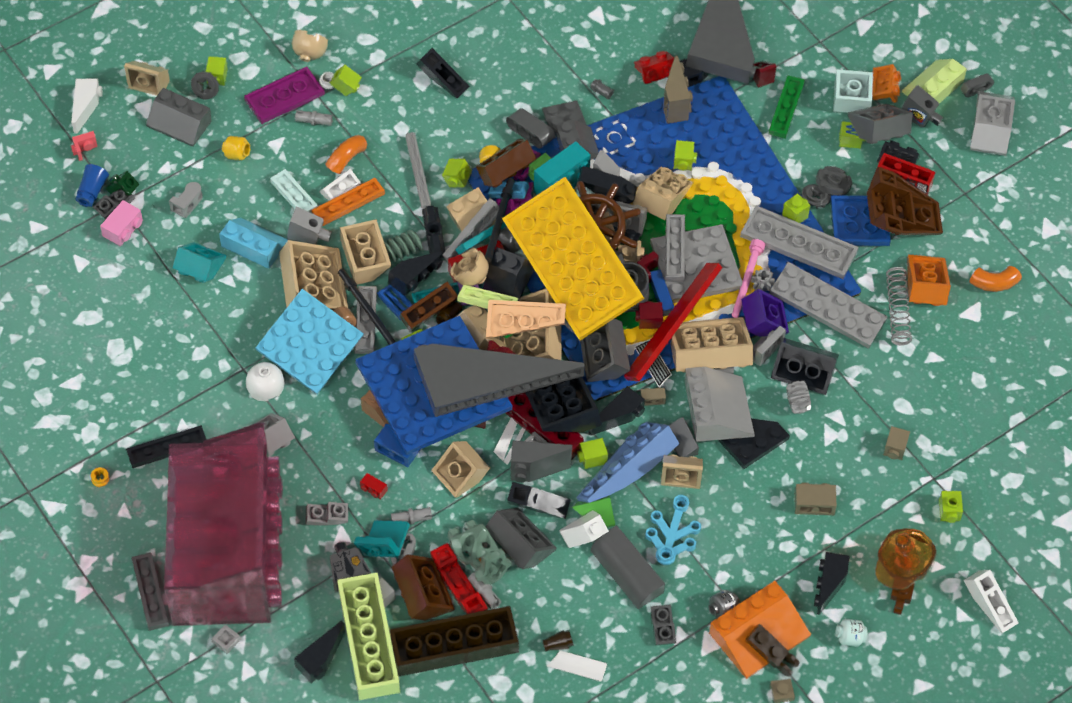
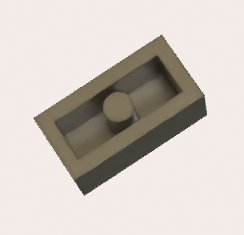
(653, 396)

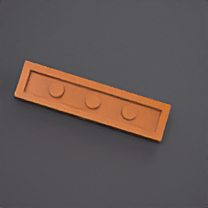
(349, 201)

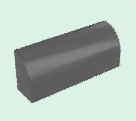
(627, 567)

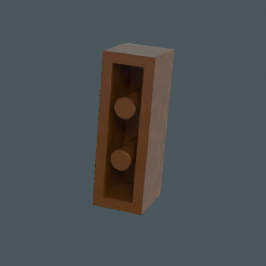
(506, 163)
(428, 306)

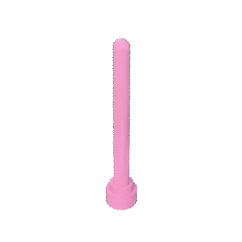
(756, 248)

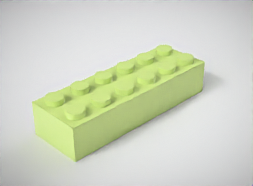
(368, 636)

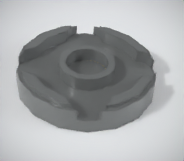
(833, 181)

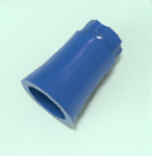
(91, 184)

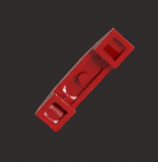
(456, 580)

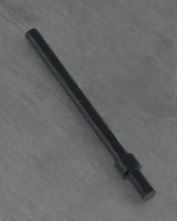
(506, 195)
(351, 285)

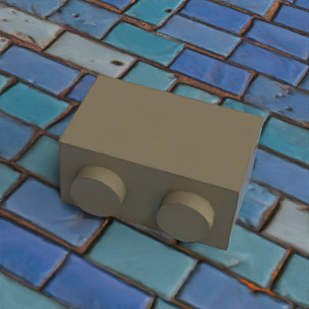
(815, 499)

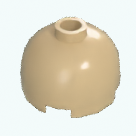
(309, 46)
(471, 269)

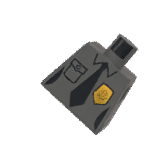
(347, 563)

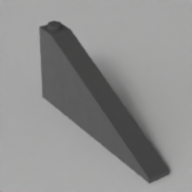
(722, 43)
(470, 377)

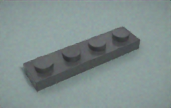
(150, 591)

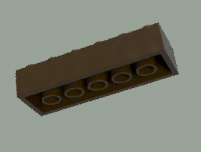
(454, 641)

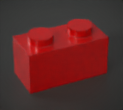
(373, 486)

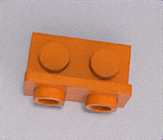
(886, 83)

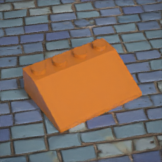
(767, 607)

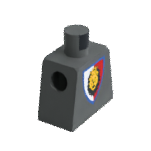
(923, 107)

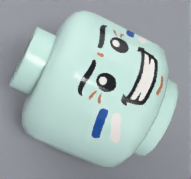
(851, 632)

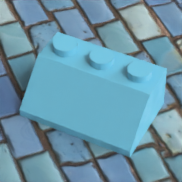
(251, 241)

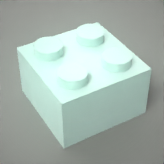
(852, 90)

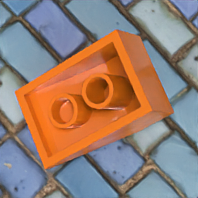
(928, 280)

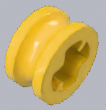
(97, 471)

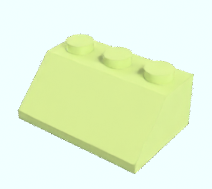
(939, 79)

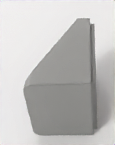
(387, 591)

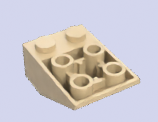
(662, 192)

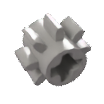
(763, 280)

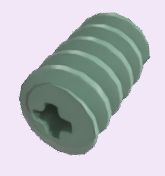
(403, 245)

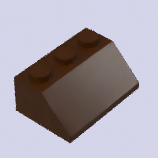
(422, 587)

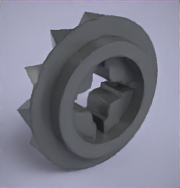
(197, 86)
(813, 189)

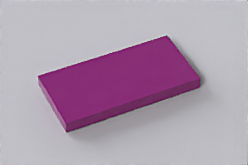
(284, 95)

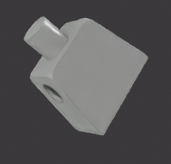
(307, 227)

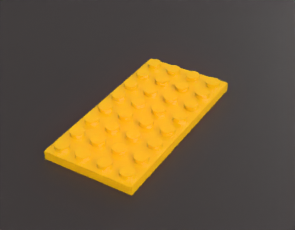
(573, 258)

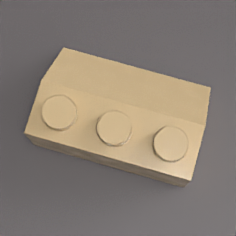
(364, 251)

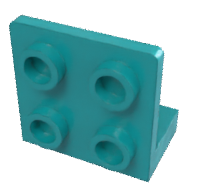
(384, 539)

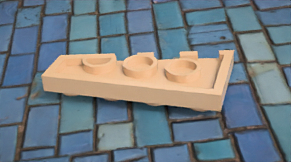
(519, 316)

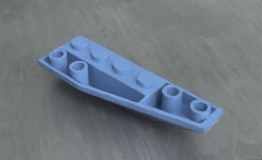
(631, 460)

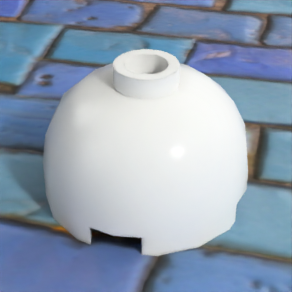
(264, 381)

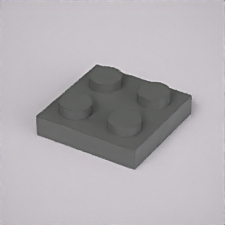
(562, 112)

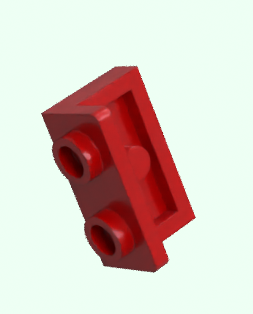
(655, 66)

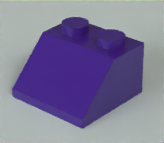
(763, 313)

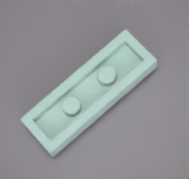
(292, 191)

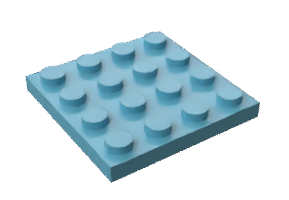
(309, 341)

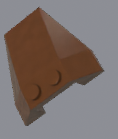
(901, 206)

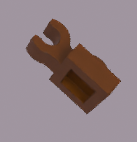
(902, 597)

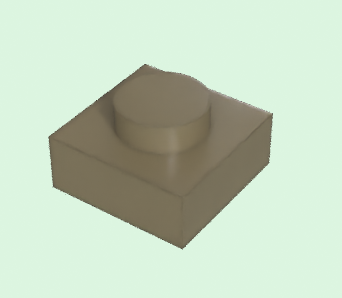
(782, 691)

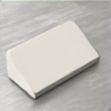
(340, 185)

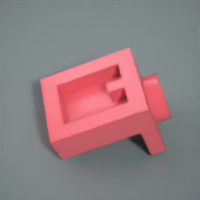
(83, 143)

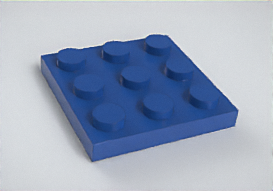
(853, 224)

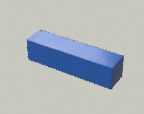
(661, 291)

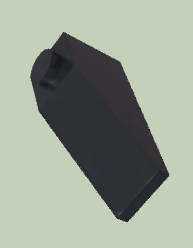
(442, 73)
(600, 183)
(621, 411)
(317, 657)

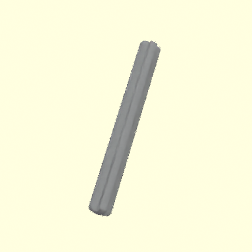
(418, 170)

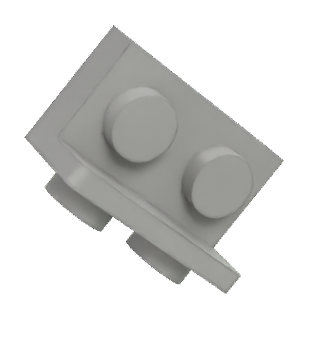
(767, 345)

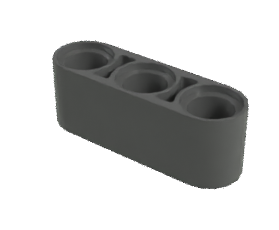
(530, 128)

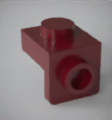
(649, 262)

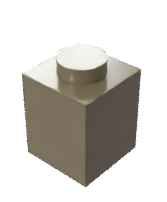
(896, 443)

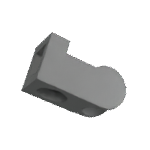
(187, 200)

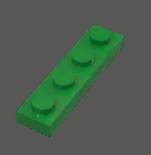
(786, 107)

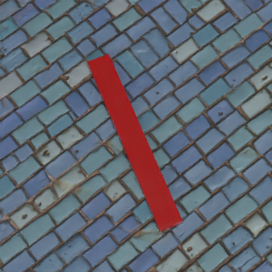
(673, 321)

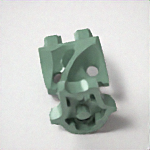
(492, 560)

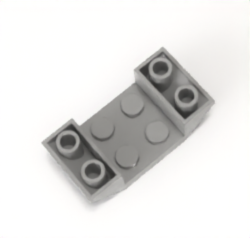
(992, 123)

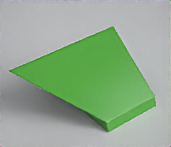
(601, 506)

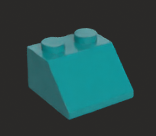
(198, 261)

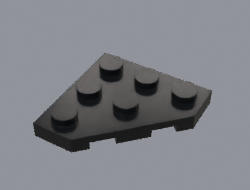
(766, 438)

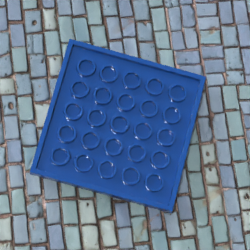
(402, 396)

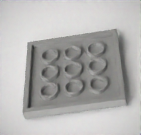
(702, 247)

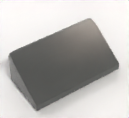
(688, 445)

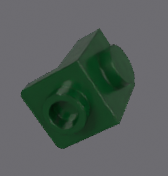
(123, 181)

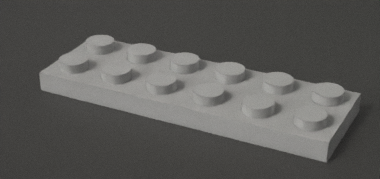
(800, 242)
(828, 305)

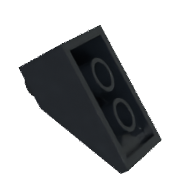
(508, 273)

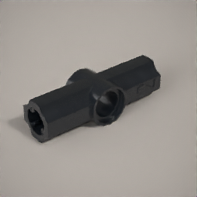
(433, 229)

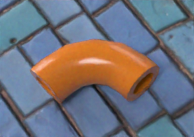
(345, 152)
(995, 281)

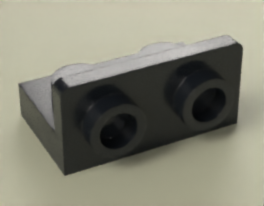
(893, 148)

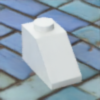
(584, 530)

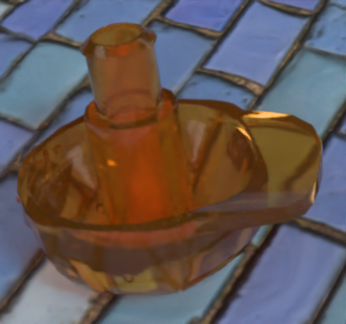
(904, 558)

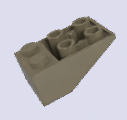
(676, 95)

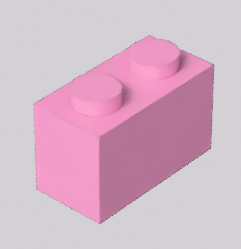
(121, 223)

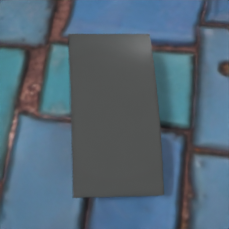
(107, 205)
(663, 625)

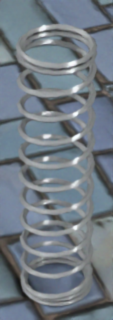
(898, 333)

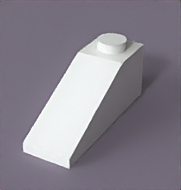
(85, 101)
(991, 599)

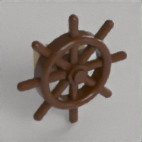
(604, 220)

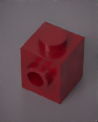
(649, 315)

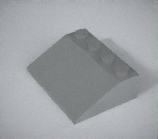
(717, 404)

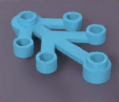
(673, 533)

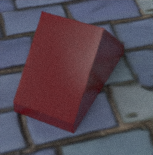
(764, 73)

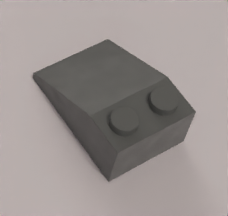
(538, 460)

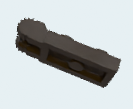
(771, 650)

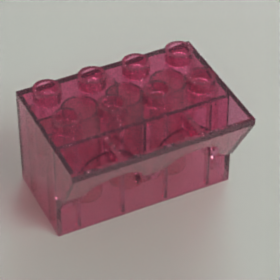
(223, 530)

